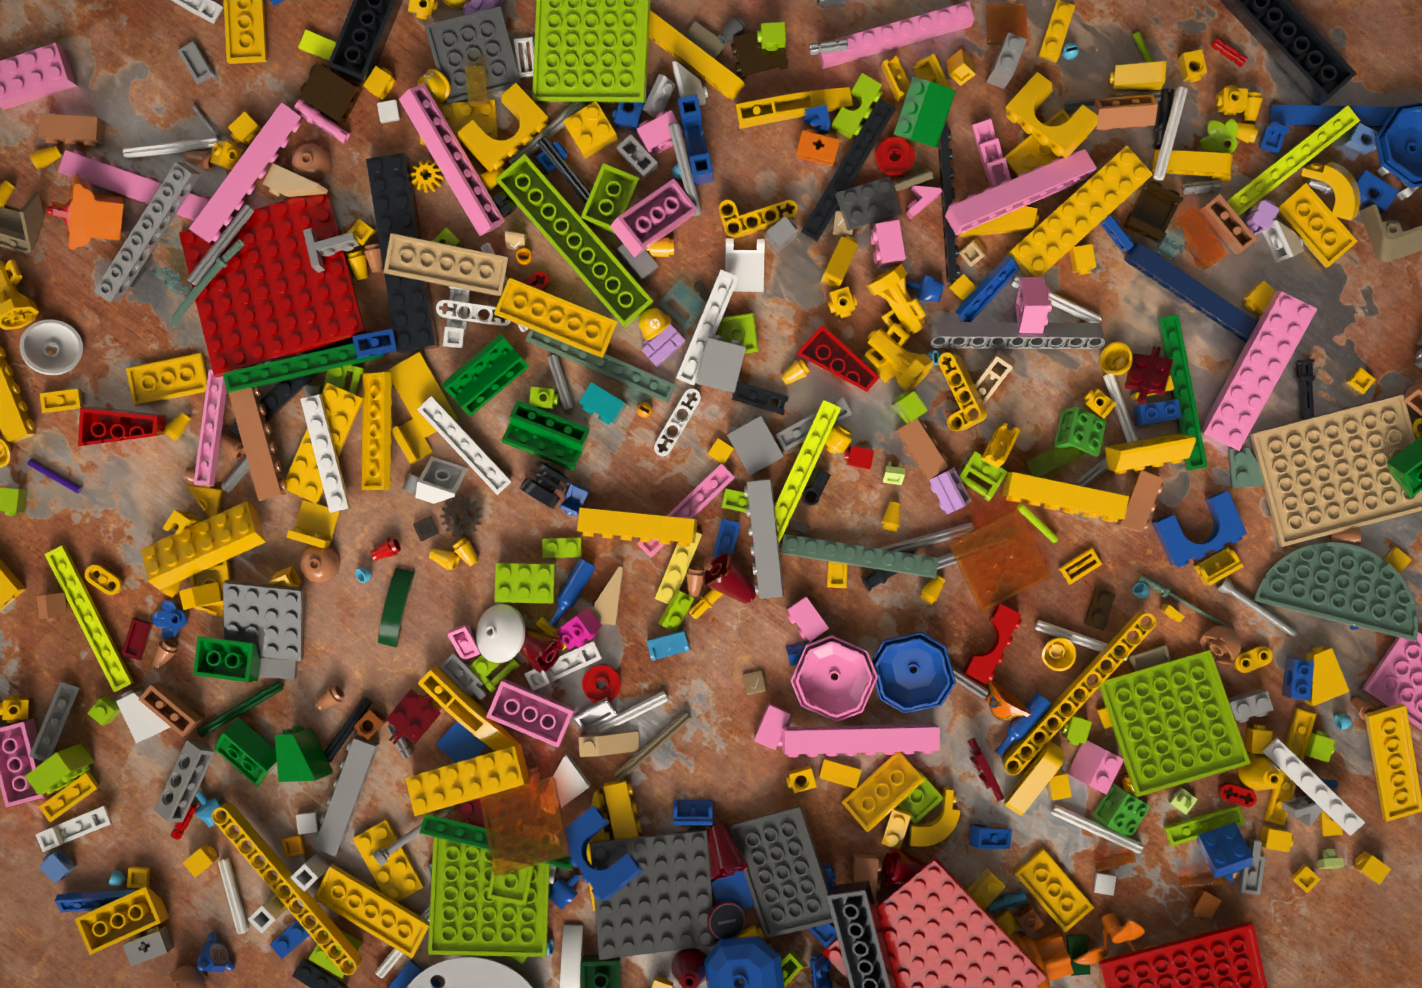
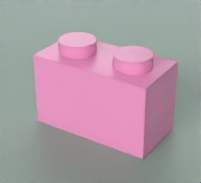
(807, 619)
(770, 728)

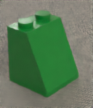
(300, 755)

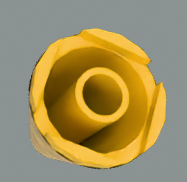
(1261, 773)

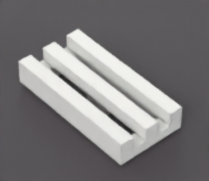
(527, 74)

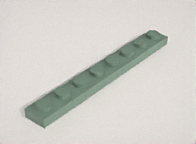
(607, 366)
(859, 556)

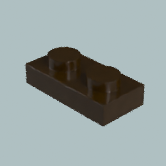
(1099, 609)

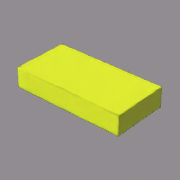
(317, 45)

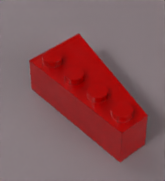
(832, 355)
(112, 425)

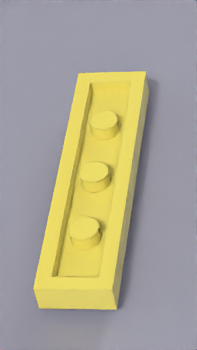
(676, 570)

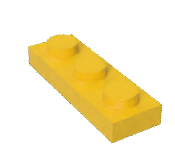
(1056, 31)
(69, 796)

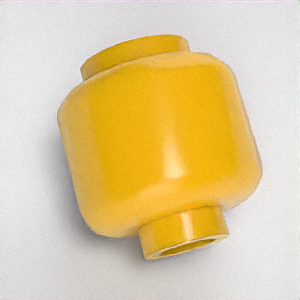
(838, 439)

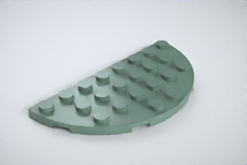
(1342, 586)

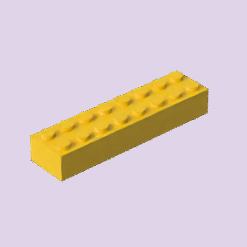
(1080, 213)

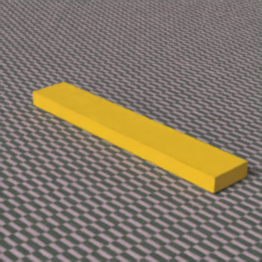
(1297, 742)

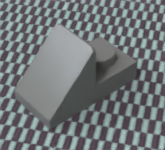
(1303, 808)

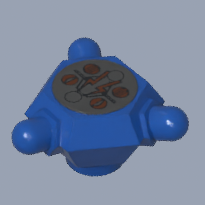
(214, 956)

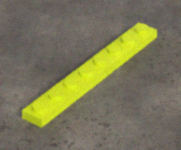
(1293, 160)
(805, 464)
(89, 618)

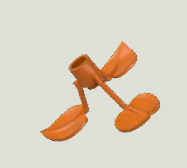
(1130, 931)

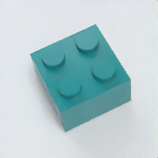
(603, 403)

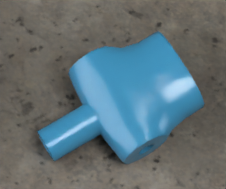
(205, 810)

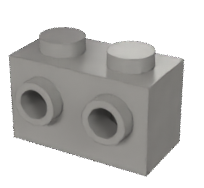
(1250, 704)

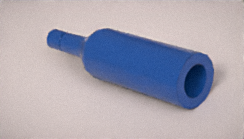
(573, 588)
(1022, 725)

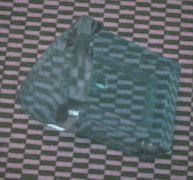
(1171, 245)
(634, 397)

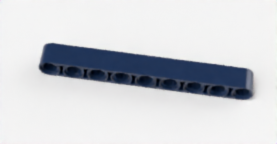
(1191, 291)

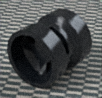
(503, 204)

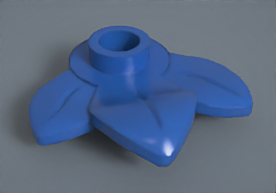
(168, 617)

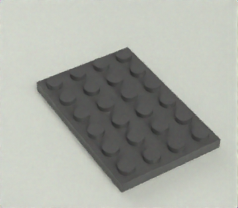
(783, 872)

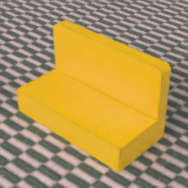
(411, 441)

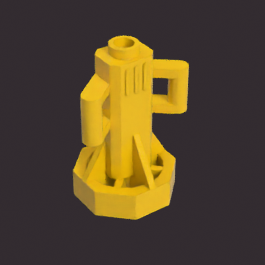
(892, 287)
(15, 308)
(908, 366)

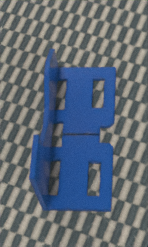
(794, 658)

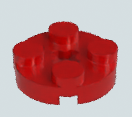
(902, 149)
(597, 673)

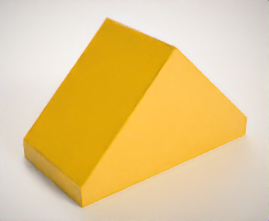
(200, 595)

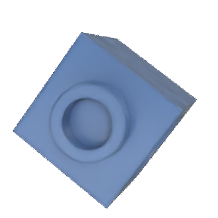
(1354, 141)
(57, 865)

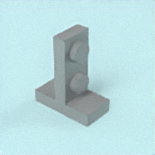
(327, 247)

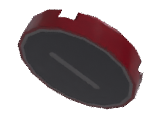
(726, 920)

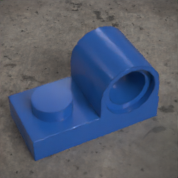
(989, 838)

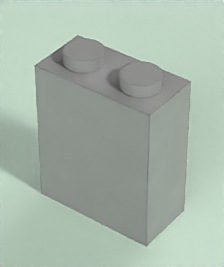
(1006, 60)
(720, 363)
(754, 444)

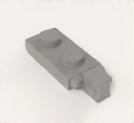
(463, 676)
(1252, 876)

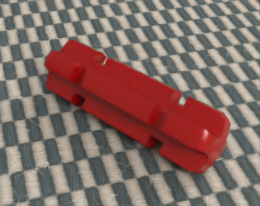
(1229, 52)
(177, 833)

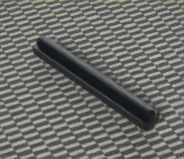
(564, 168)
(347, 728)

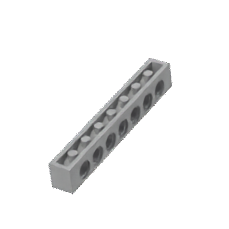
(147, 232)

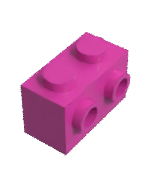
(579, 628)

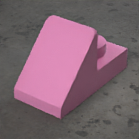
(925, 195)
(464, 642)

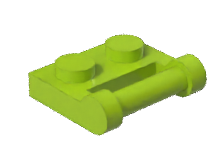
(339, 377)
(984, 471)
(483, 667)

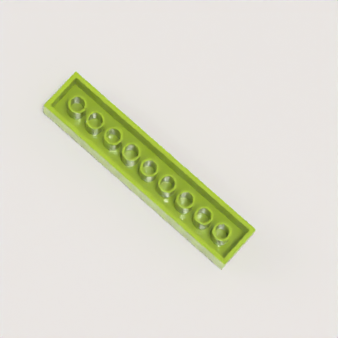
(574, 241)

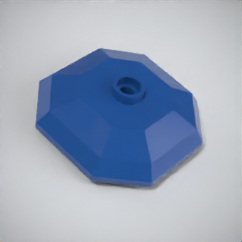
(1393, 141)
(910, 689)
(746, 959)

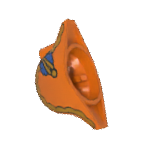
(1003, 704)

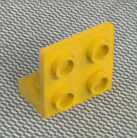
(314, 525)

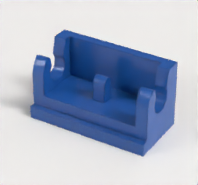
(818, 117)
(693, 812)

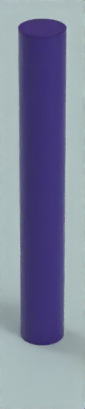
(55, 476)

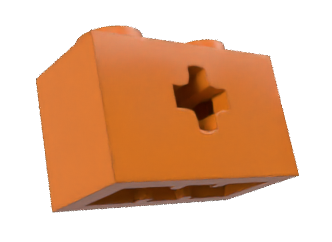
(807, 147)

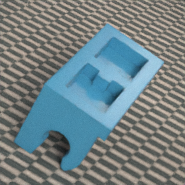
(668, 645)

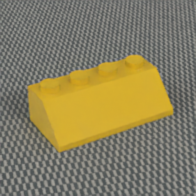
(1148, 452)
(121, 919)

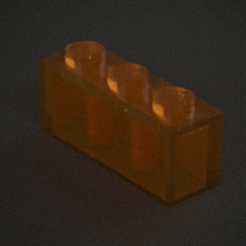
(1199, 239)

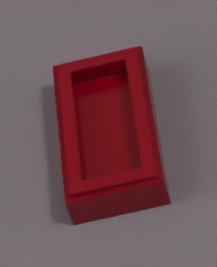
(137, 638)

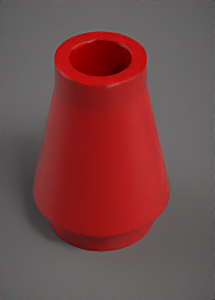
(388, 548)

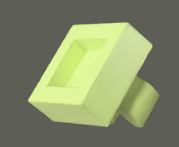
(894, 475)
(1183, 800)
(1329, 860)

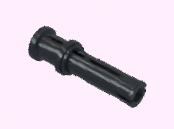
(1165, 108)
(1306, 374)
(877, 577)

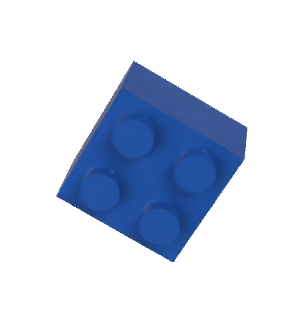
(1224, 850)

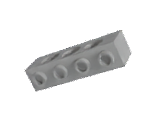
(184, 781)

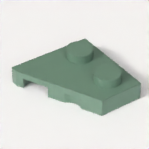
(1243, 469)

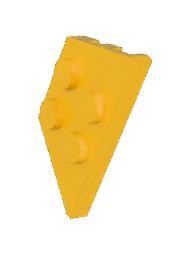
(216, 573)

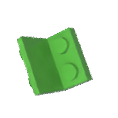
(1080, 430)
(1121, 811)

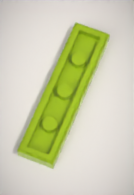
(1190, 828)

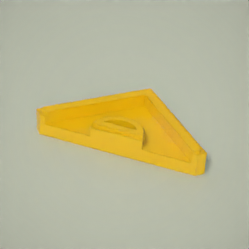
(208, 498)

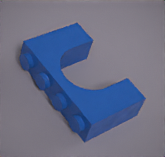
(694, 139)
(1227, 528)
(607, 881)

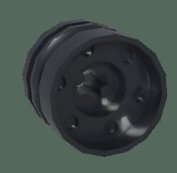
(545, 484)

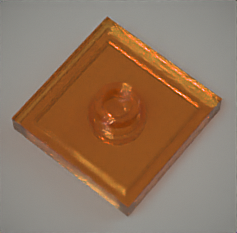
(1005, 19)

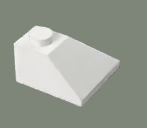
(689, 84)
(1282, 241)
(439, 480)

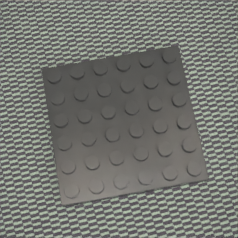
(662, 905)

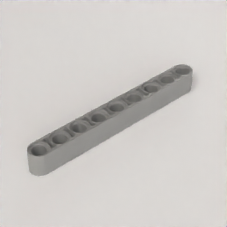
(1007, 336)

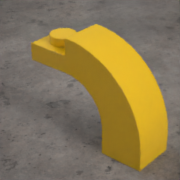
(1343, 184)
(940, 828)

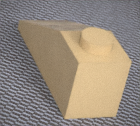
(290, 184)
(993, 375)
(607, 604)
(608, 743)

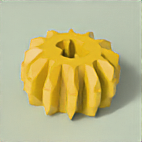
(428, 184)

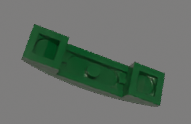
(394, 607)

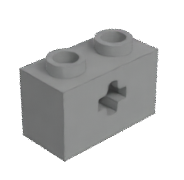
(637, 157)
(782, 233)
(138, 951)

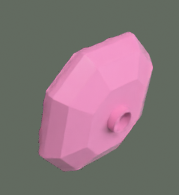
(831, 697)

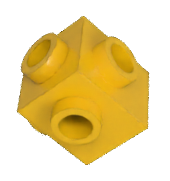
(423, 13)
(1232, 100)
(226, 154)
(845, 296)
(20, 712)

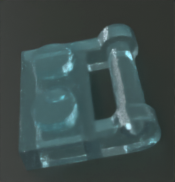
(172, 280)
(687, 300)

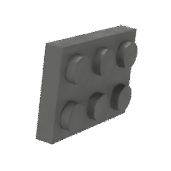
(868, 203)

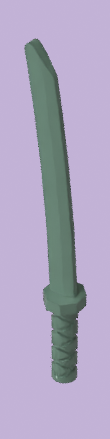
(221, 262)
(1166, 591)

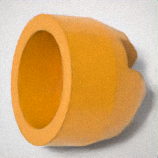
(523, 253)
(643, 414)

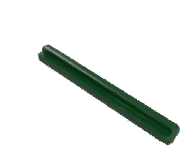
(240, 709)

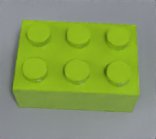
(609, 197)
(525, 582)
(60, 769)

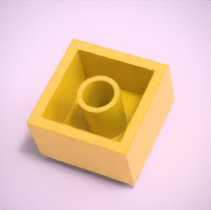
(590, 129)

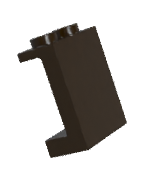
(753, 58)
(330, 92)
(1153, 211)

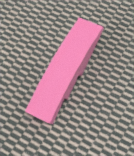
(990, 152)

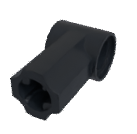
(815, 485)

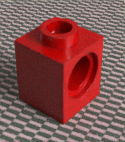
(859, 457)

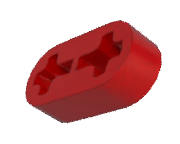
(533, 279)
(1236, 797)

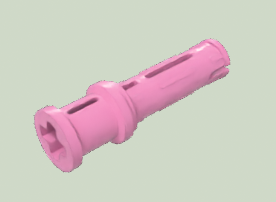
(314, 116)

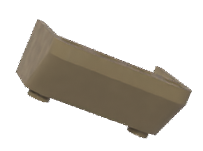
(21, 228)
(1388, 238)

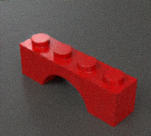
(982, 665)

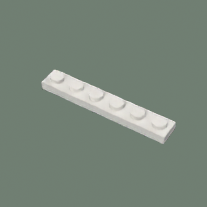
(707, 325)
(464, 445)
(325, 453)
(1313, 786)

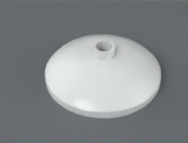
(53, 336)
(507, 633)

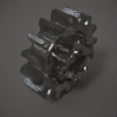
(465, 507)

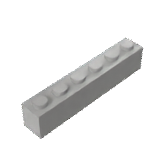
(765, 538)
(346, 795)

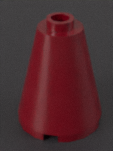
(729, 579)
(540, 649)
(724, 852)
(899, 867)
(689, 968)

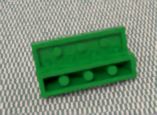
(485, 375)
(546, 435)

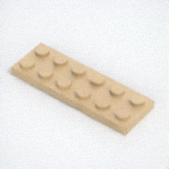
(445, 265)

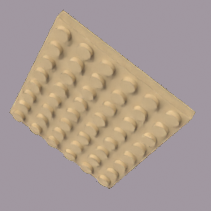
(1335, 470)

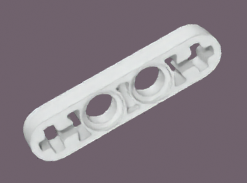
(474, 310)
(680, 424)

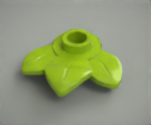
(1220, 133)

